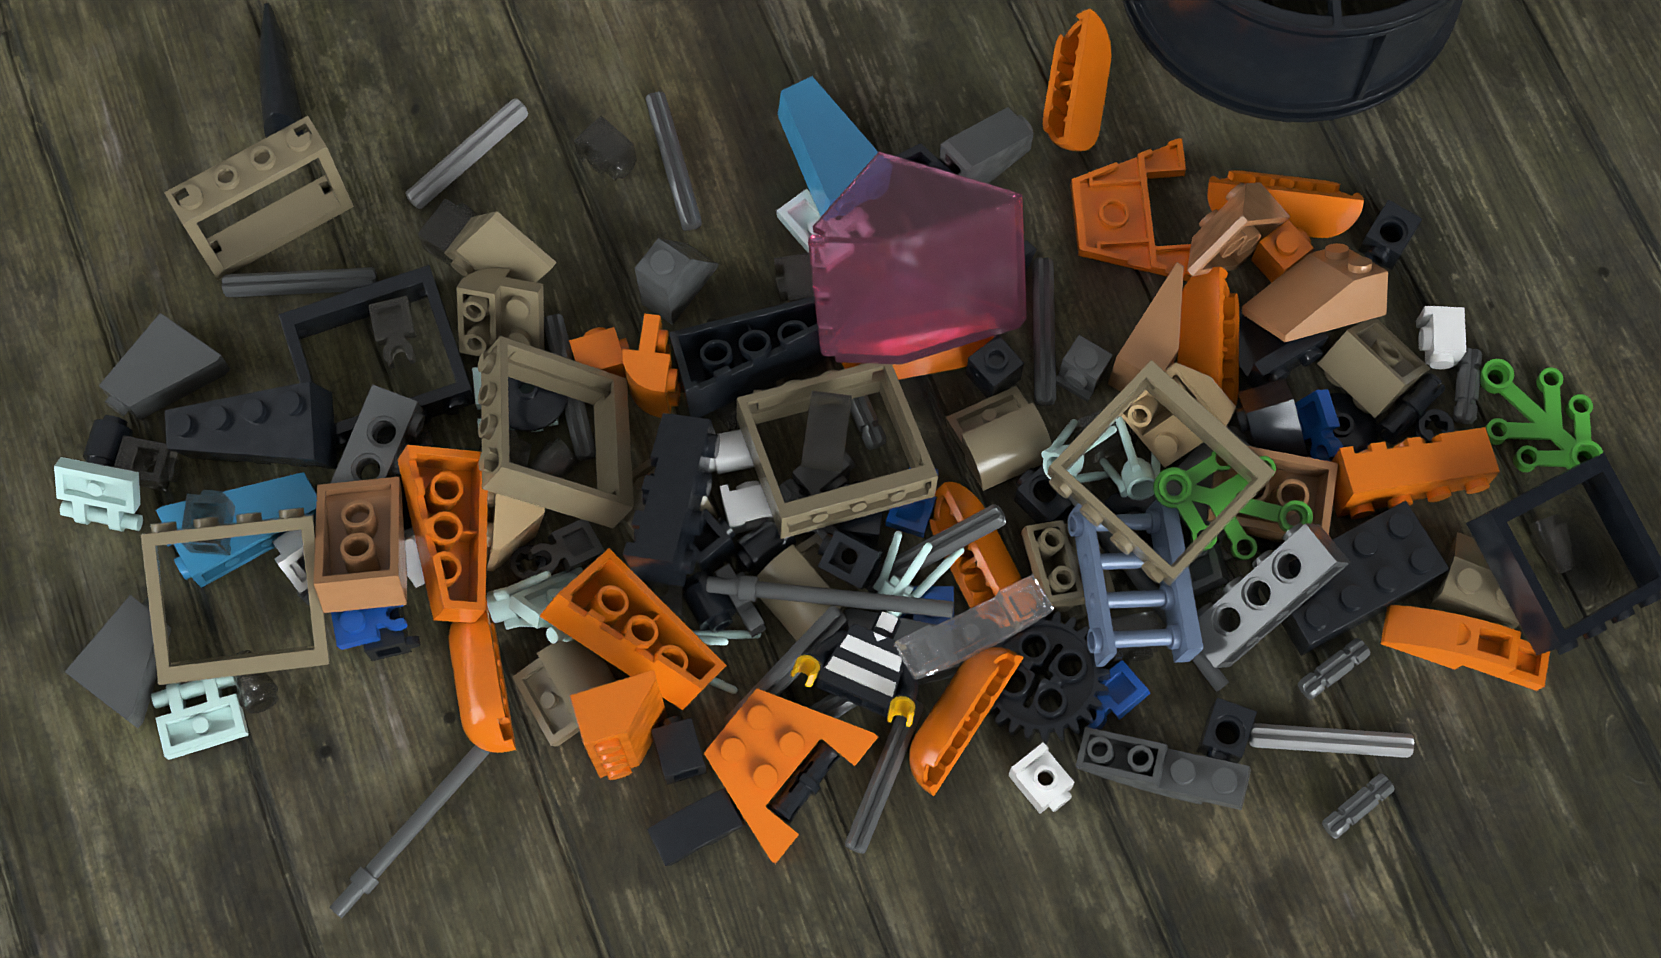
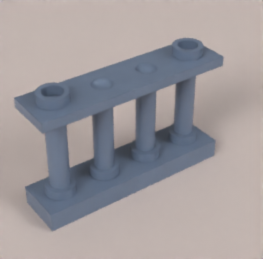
(1177, 600)

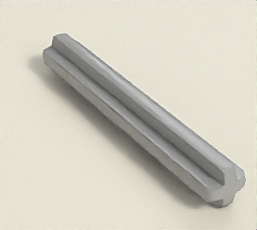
(467, 153)
(1331, 740)

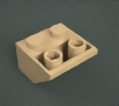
(1163, 431)
(509, 527)

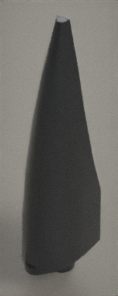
(277, 84)

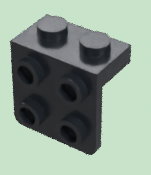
(1268, 358)

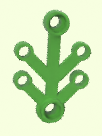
(1544, 423)
(1218, 499)

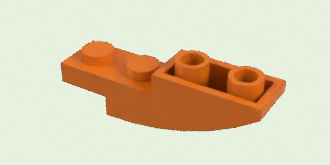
(1464, 641)

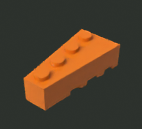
(1412, 471)
(448, 527)
(633, 629)

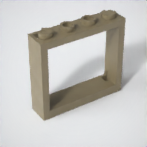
(246, 174)
(573, 379)
(1204, 426)
(852, 500)
(238, 664)

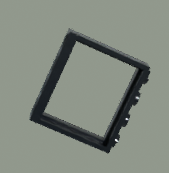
(354, 306)
(1519, 580)

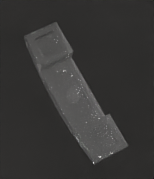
(974, 630)

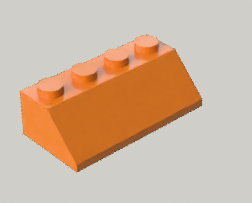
(618, 722)

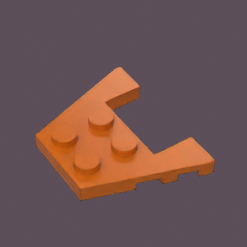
(1116, 216)
(763, 750)

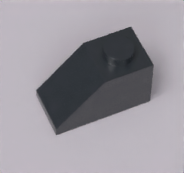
(1271, 418)

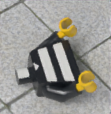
(863, 669)

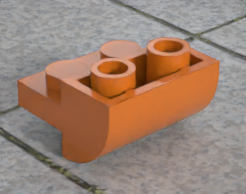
(650, 370)

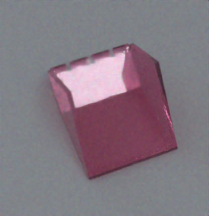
(916, 264)

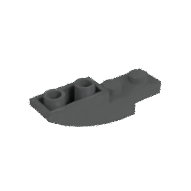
(1163, 770)

